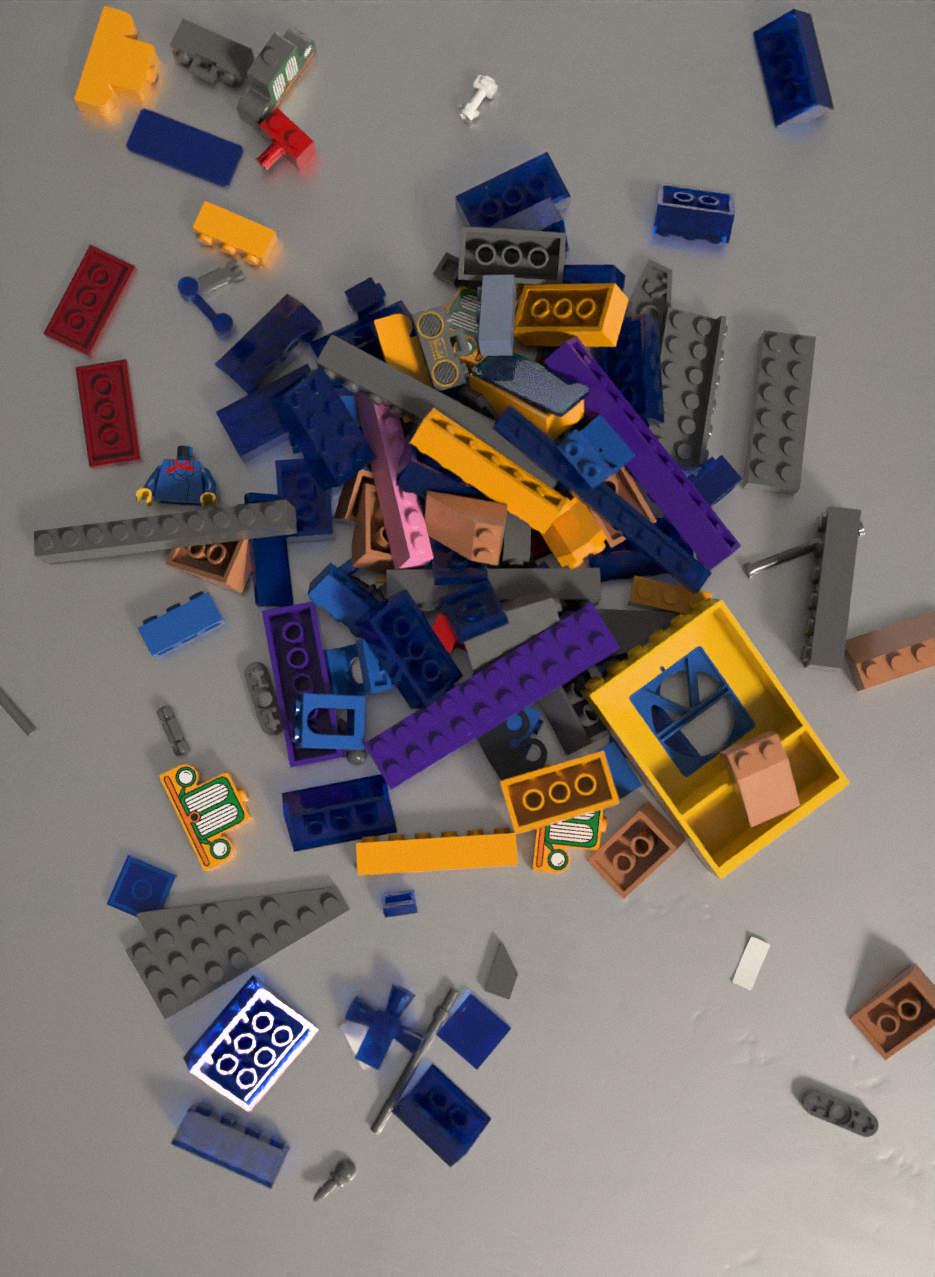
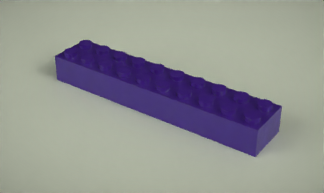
(492, 696)

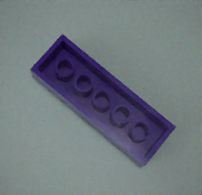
(301, 668)

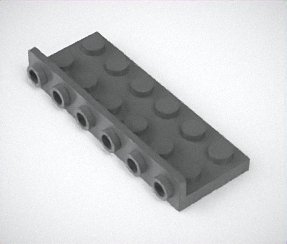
(690, 376)

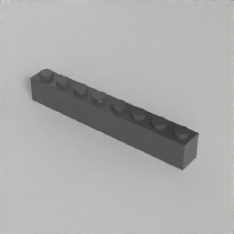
(572, 586)

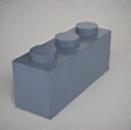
(496, 315)

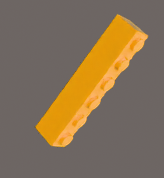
(488, 470)
(436, 853)

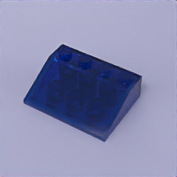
(249, 1044)

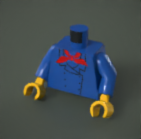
(180, 482)

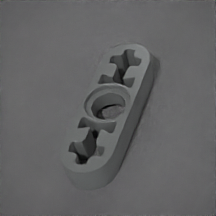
(251, 682)
(855, 1127)

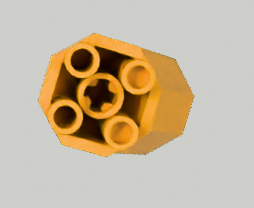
(574, 533)

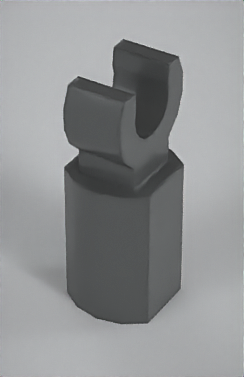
(220, 277)

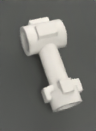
(485, 87)

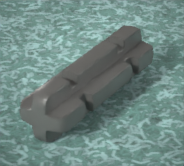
(173, 730)

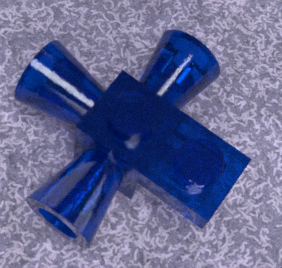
(385, 1027)

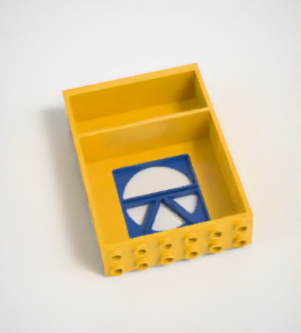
(698, 789)

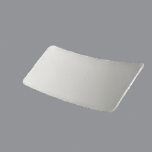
(750, 963)
(355, 1034)

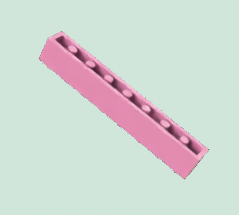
(399, 509)

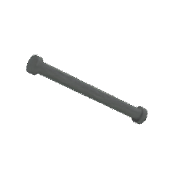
(785, 556)

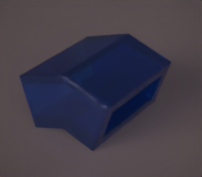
(399, 908)

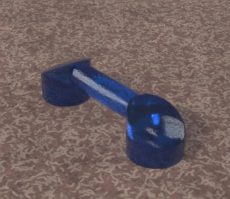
(189, 291)

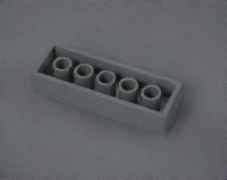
(779, 412)
(832, 588)

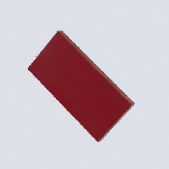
(90, 301)
(108, 414)

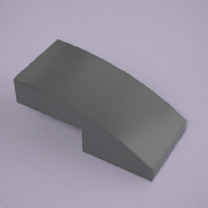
(448, 272)

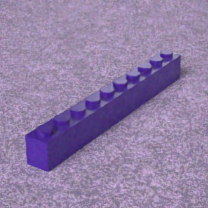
(652, 464)

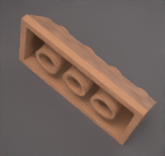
(892, 651)

